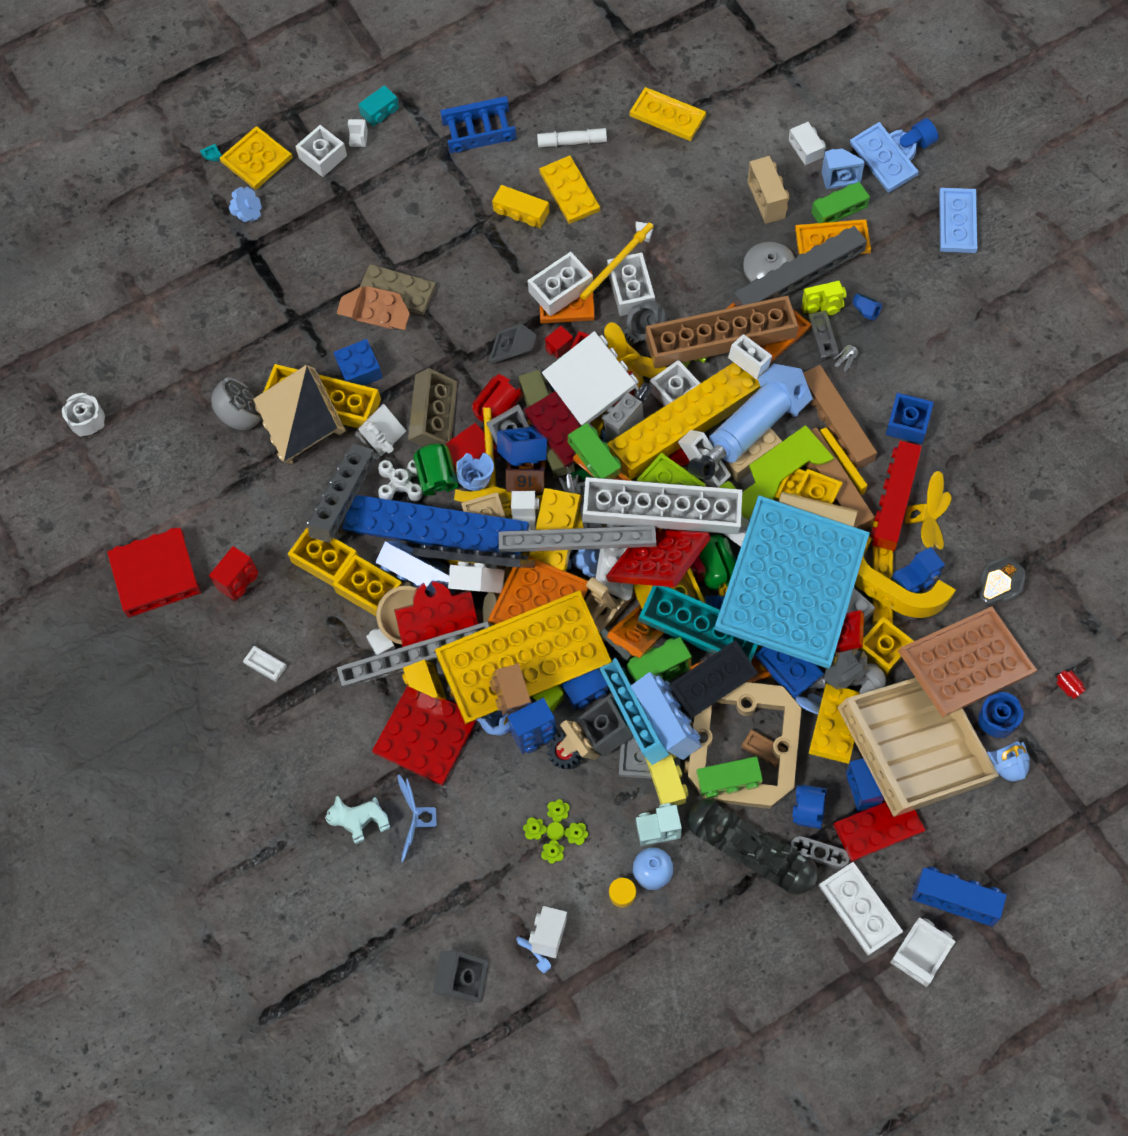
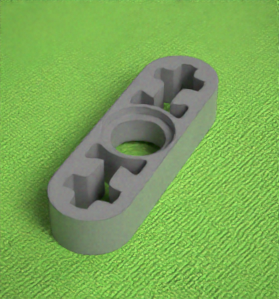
(833, 861)

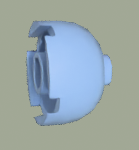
(653, 868)

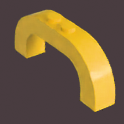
(897, 597)

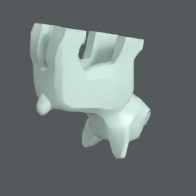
(356, 818)

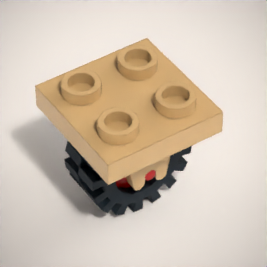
(570, 747)

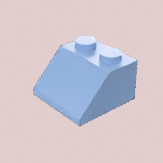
(841, 168)

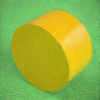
(622, 892)

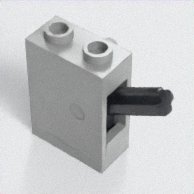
(626, 413)

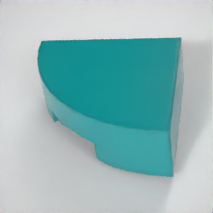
(211, 153)

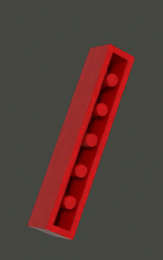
(896, 495)

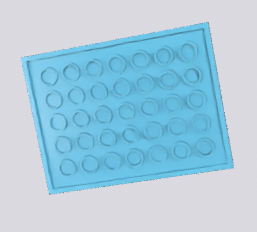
(792, 582)

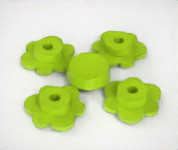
(555, 831)

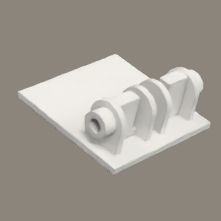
(382, 430)

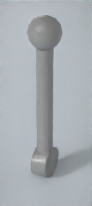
(359, 435)

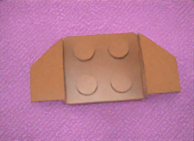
(375, 307)

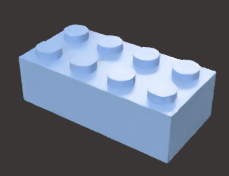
(666, 715)

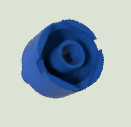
(1011, 715)
(810, 806)

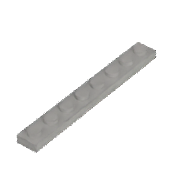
(577, 539)

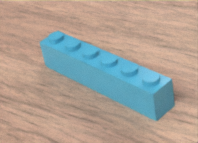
(633, 712)

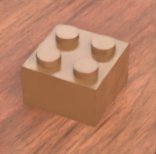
(510, 689)

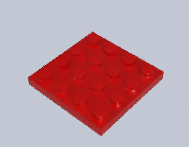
(660, 564)
(424, 735)

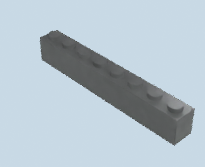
(803, 268)

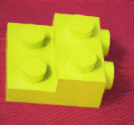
(824, 297)

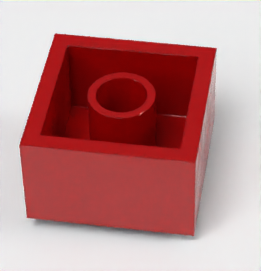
(234, 573)

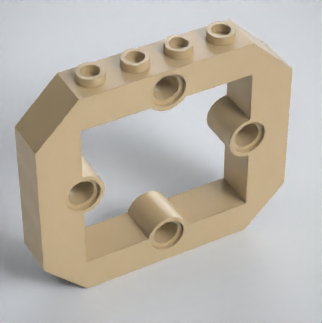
(761, 697)

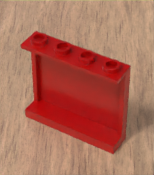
(153, 572)

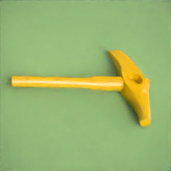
(505, 497)

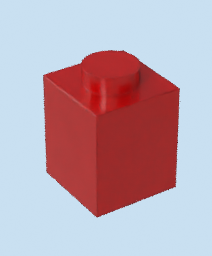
(558, 342)

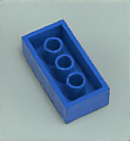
(959, 896)

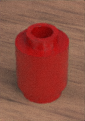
(1070, 684)

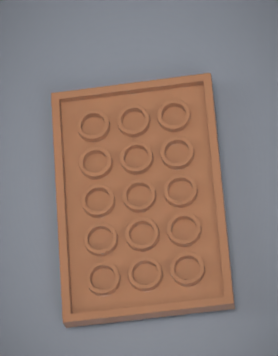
(967, 661)

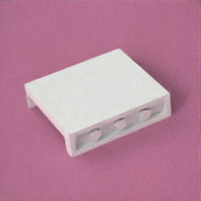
(590, 378)

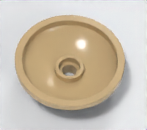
(385, 615)

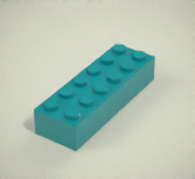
(689, 619)

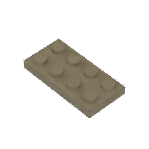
(414, 291)

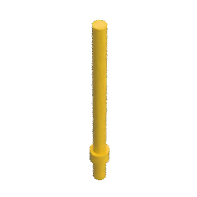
(639, 237)

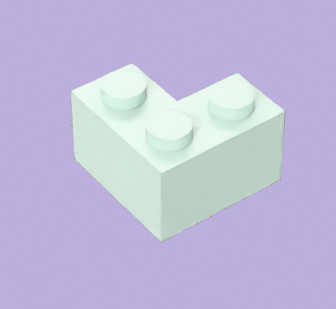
(660, 826)

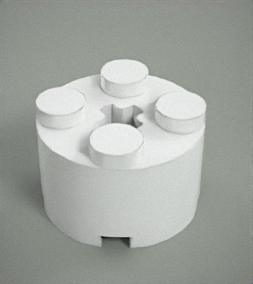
(83, 414)

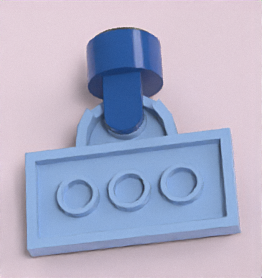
(891, 154)

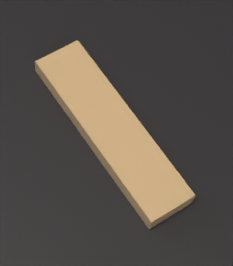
(827, 510)

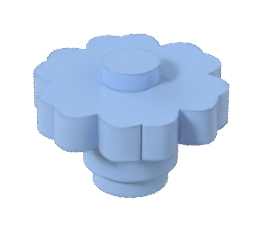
(245, 204)
(587, 561)

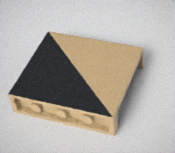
(298, 413)

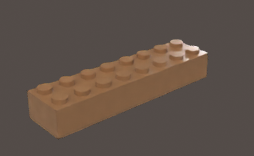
(717, 330)

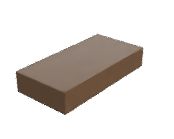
(761, 747)

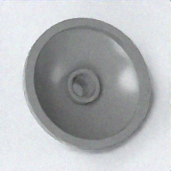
(757, 260)

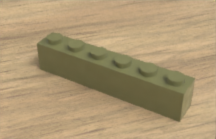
(534, 389)

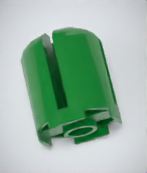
(435, 469)
(718, 562)

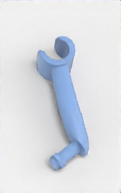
(543, 964)

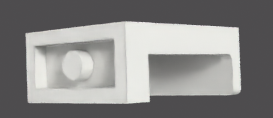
(923, 951)

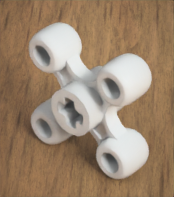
(399, 482)

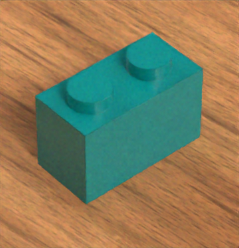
(378, 105)

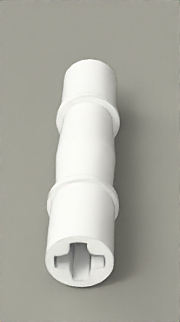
(572, 137)

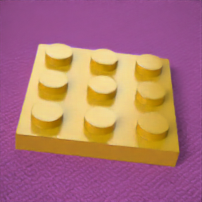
(256, 158)

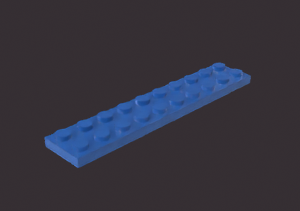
(428, 524)

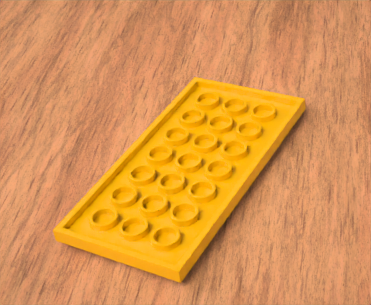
(547, 642)

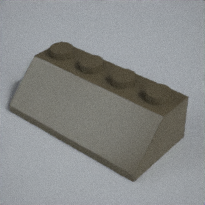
(432, 408)

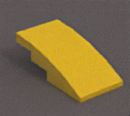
(810, 485)

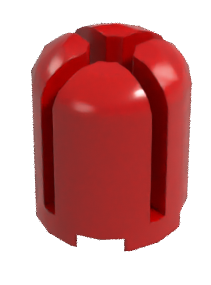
(498, 396)

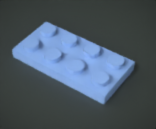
(958, 220)

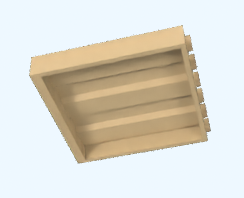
(913, 749)

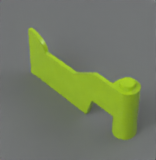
(779, 464)

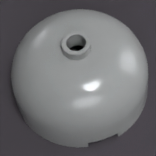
(235, 405)

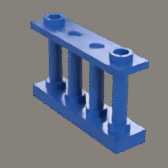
(474, 111)

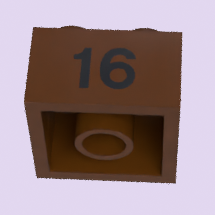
(527, 477)

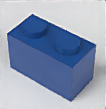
(585, 689)

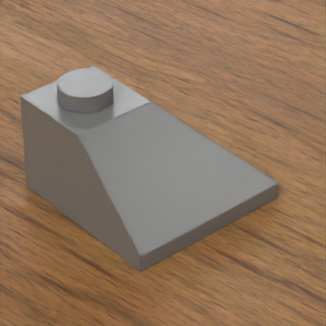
(510, 419)

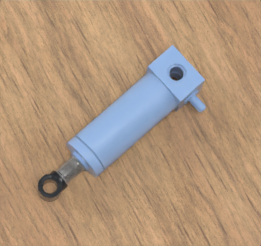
(781, 391)

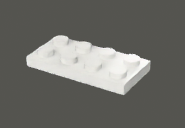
(606, 561)
(860, 908)

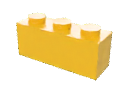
(520, 206)

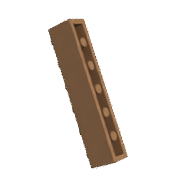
(838, 418)
(848, 494)

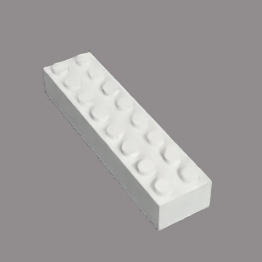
(662, 505)

